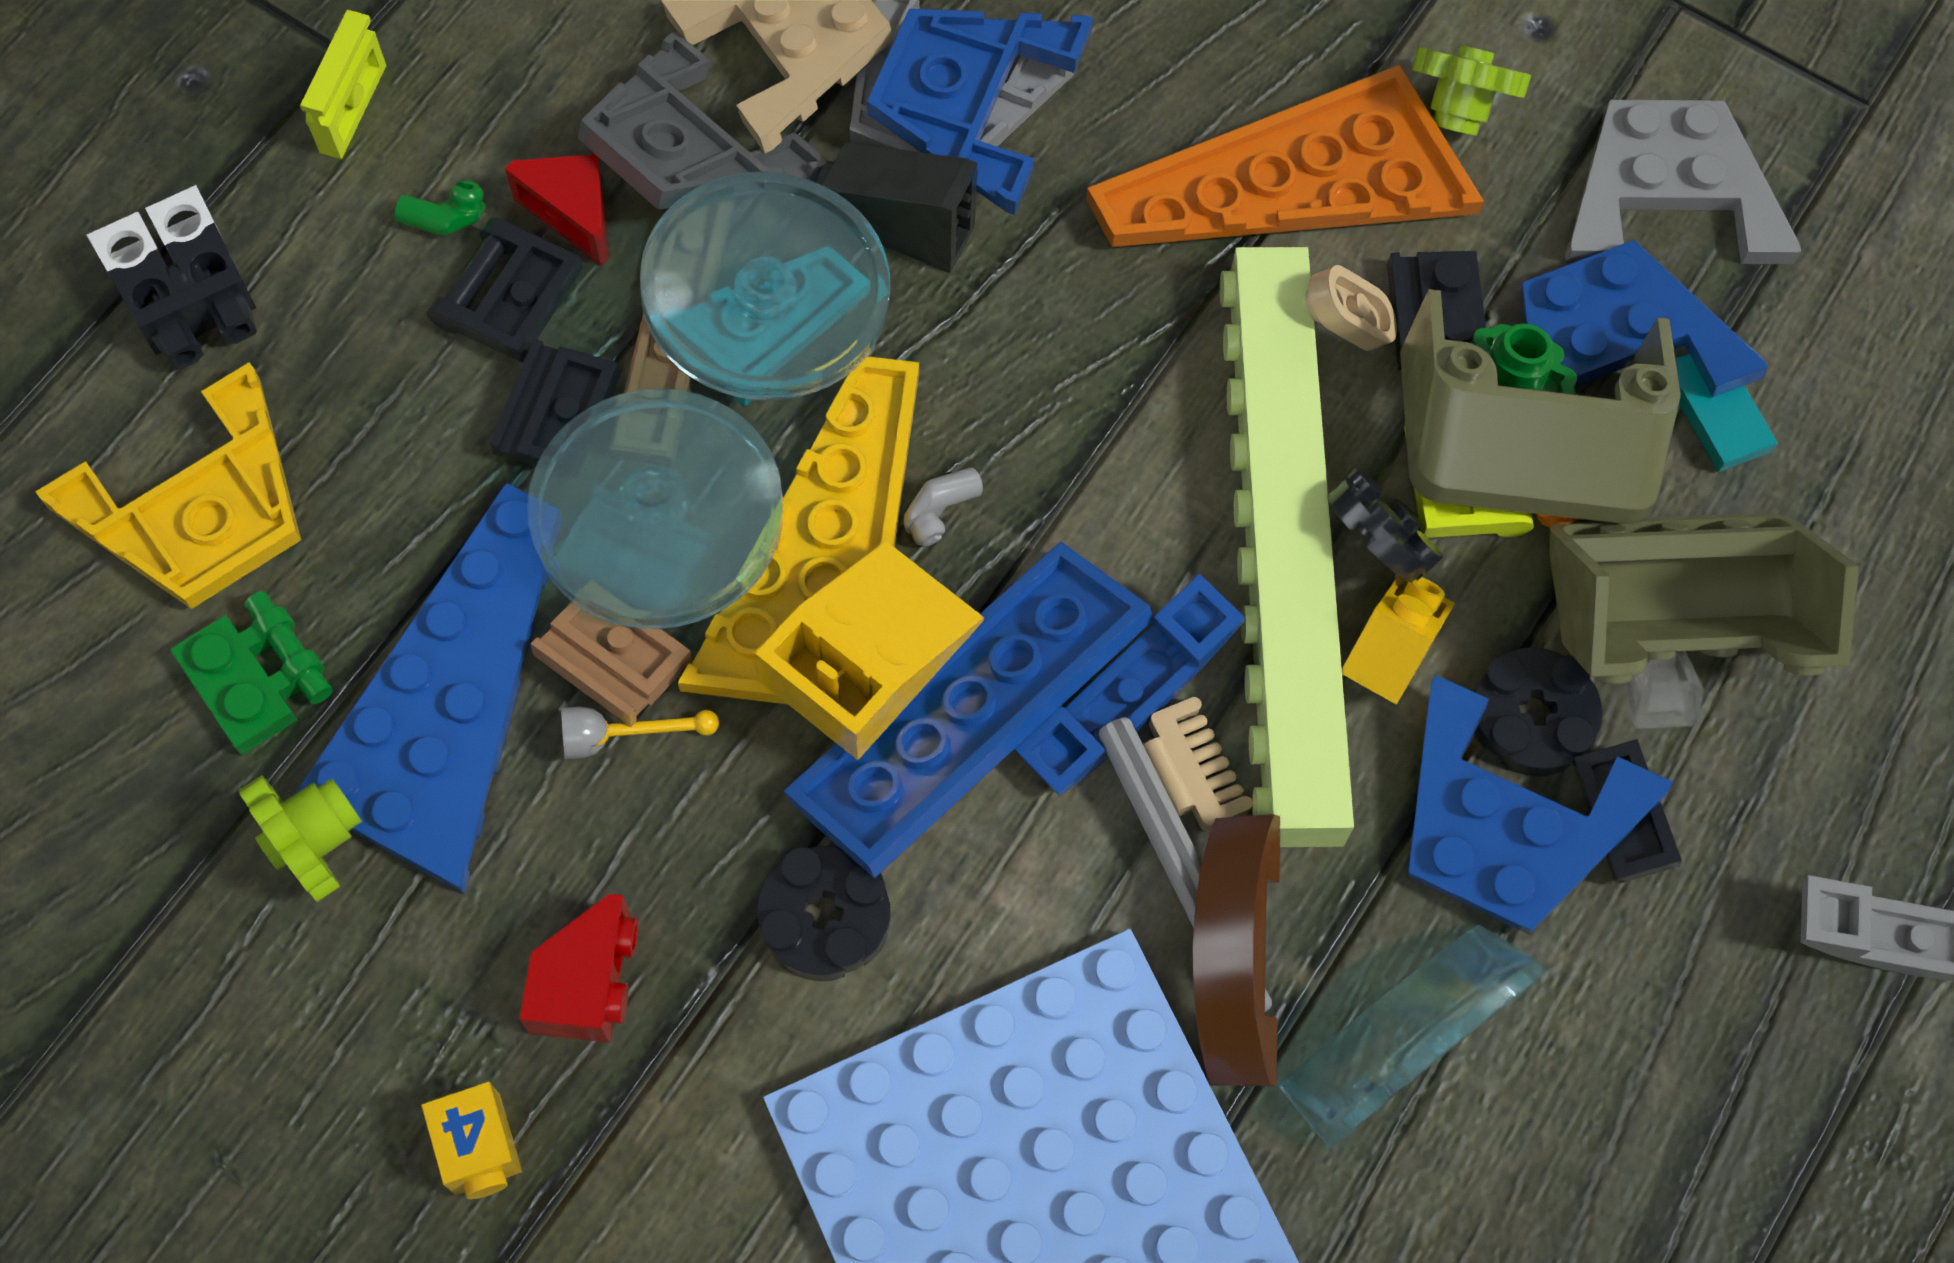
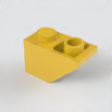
(1398, 637)

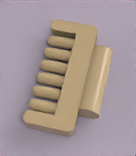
(1179, 766)

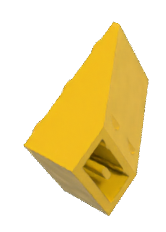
(865, 647)

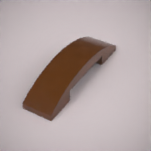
(1231, 951)

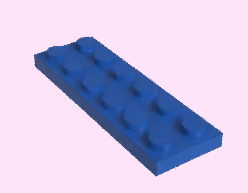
(991, 694)

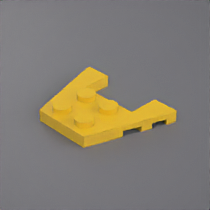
(206, 520)

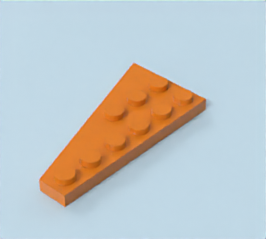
(1322, 164)

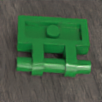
(235, 684)

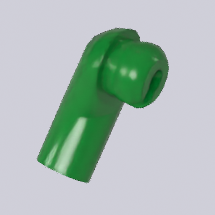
(446, 217)

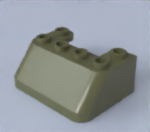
(1701, 587)

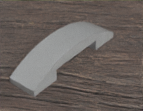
(1877, 930)

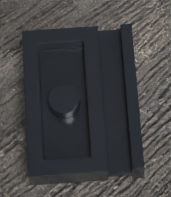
(1451, 273)
(547, 396)

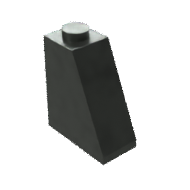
(910, 198)

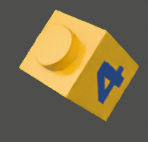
(472, 1141)

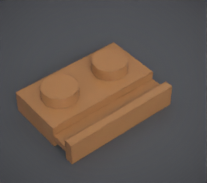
(612, 662)

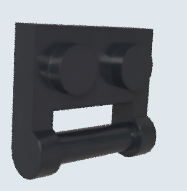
(519, 299)

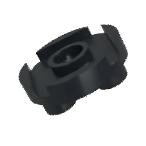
(1389, 528)
(1562, 687)
(790, 931)

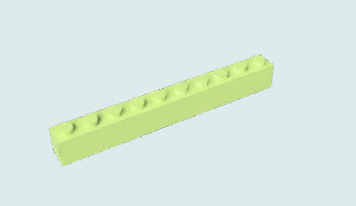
(1286, 549)

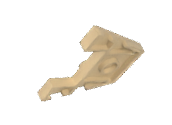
(805, 39)

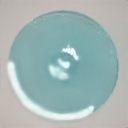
(764, 285)
(656, 508)

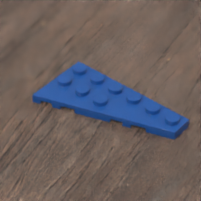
(440, 707)

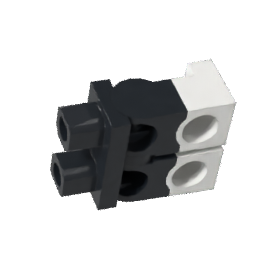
(183, 298)

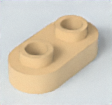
(1351, 308)

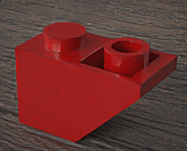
(577, 972)

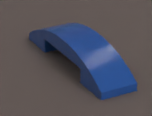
(1133, 686)

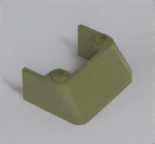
(1535, 446)

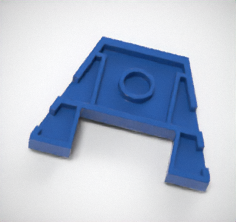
(948, 77)
(1610, 302)
(1501, 842)

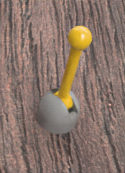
(587, 730)

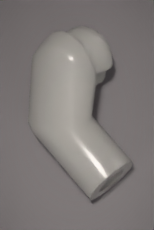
(933, 498)

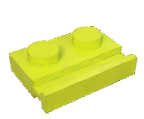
(343, 84)

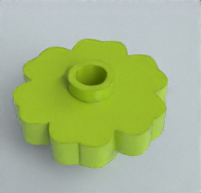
(1467, 85)
(302, 829)

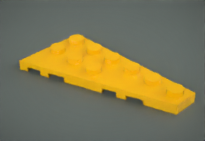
(833, 516)

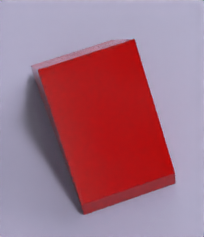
(566, 197)

